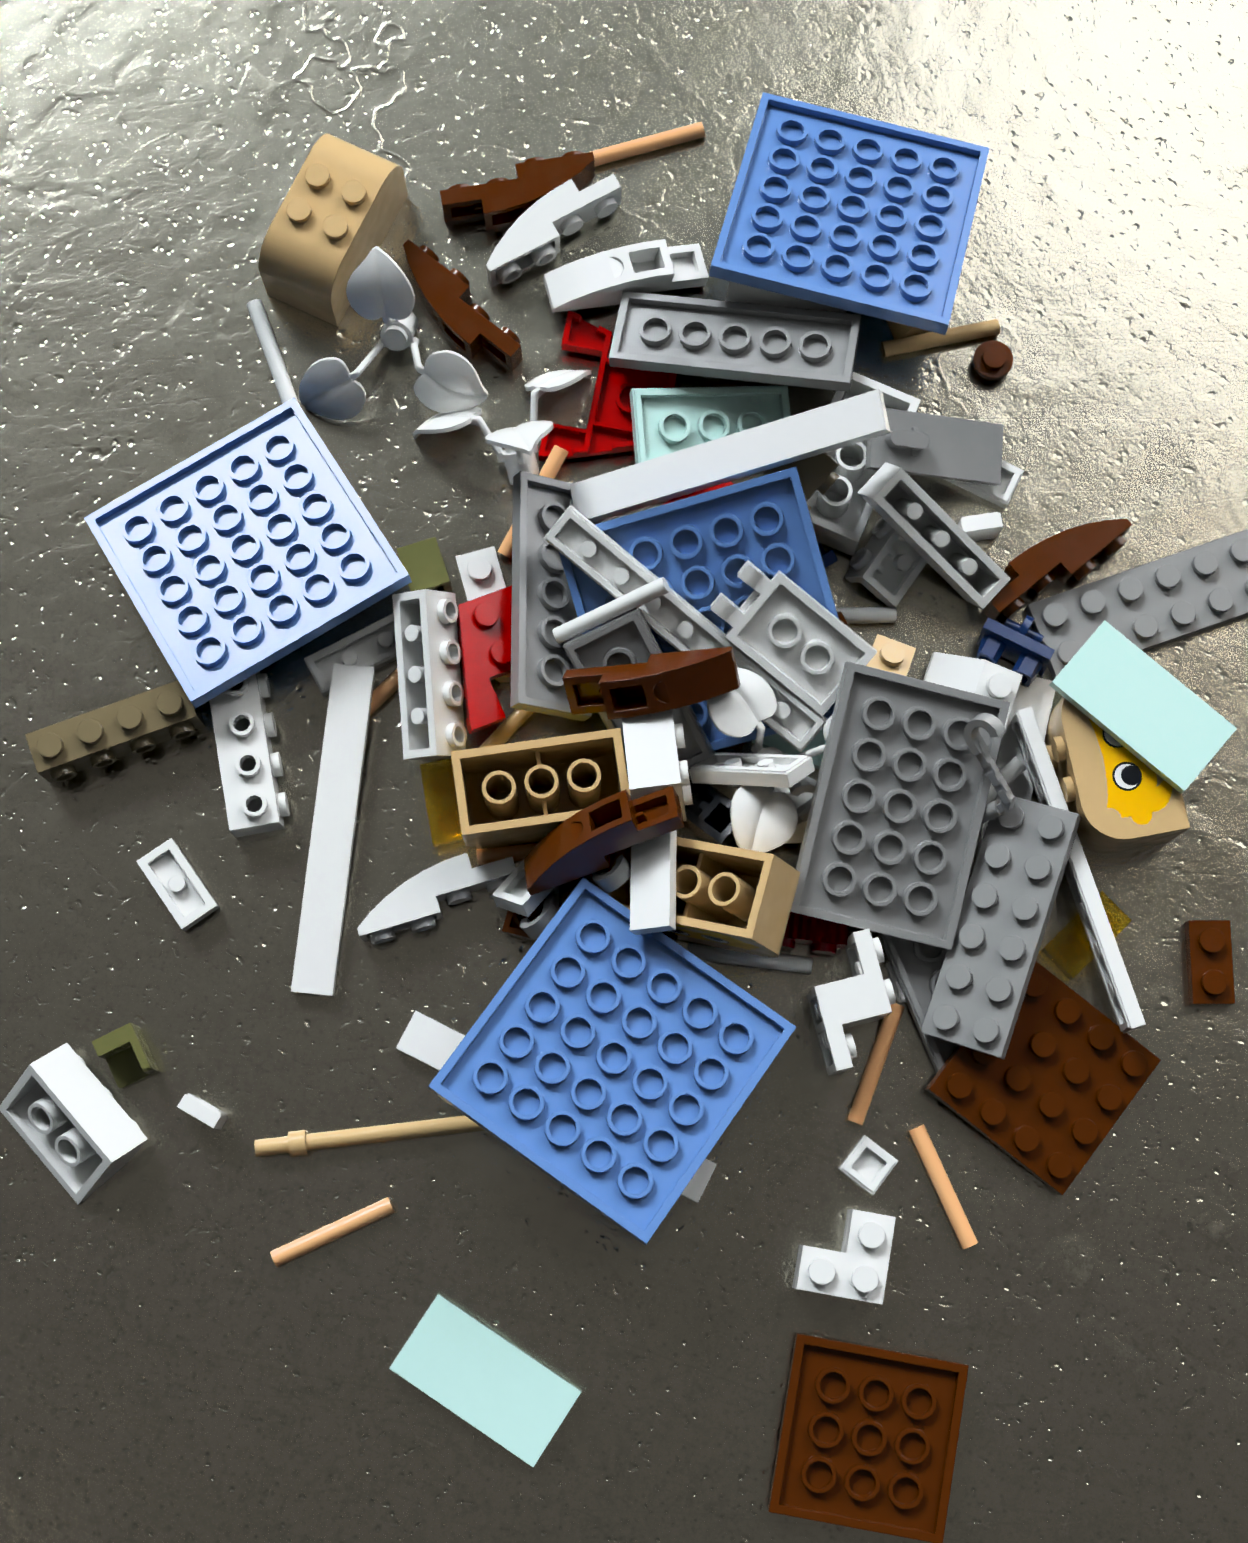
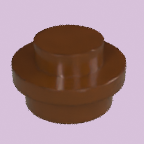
(992, 360)

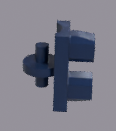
(1016, 644)

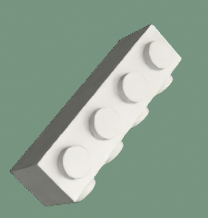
(429, 674)
(247, 758)

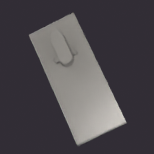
(939, 447)

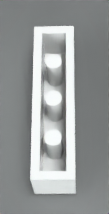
(934, 535)

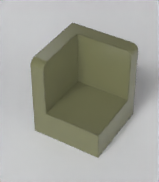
(425, 565)
(126, 1055)

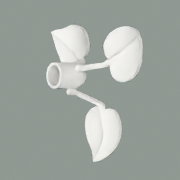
(383, 291)
(519, 441)
(757, 814)

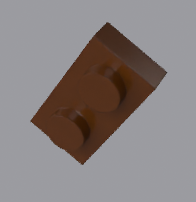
(1209, 962)

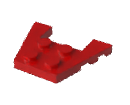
(610, 414)
(485, 654)

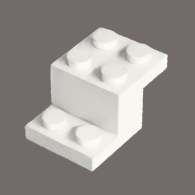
(851, 1001)

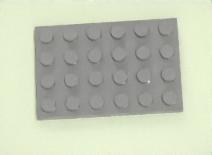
(896, 807)

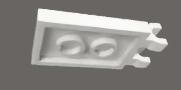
(792, 636)

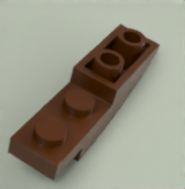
(505, 200)
(447, 301)
(1064, 555)
(652, 687)
(588, 837)

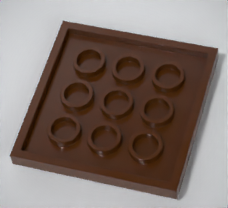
(1056, 1089)
(868, 1438)

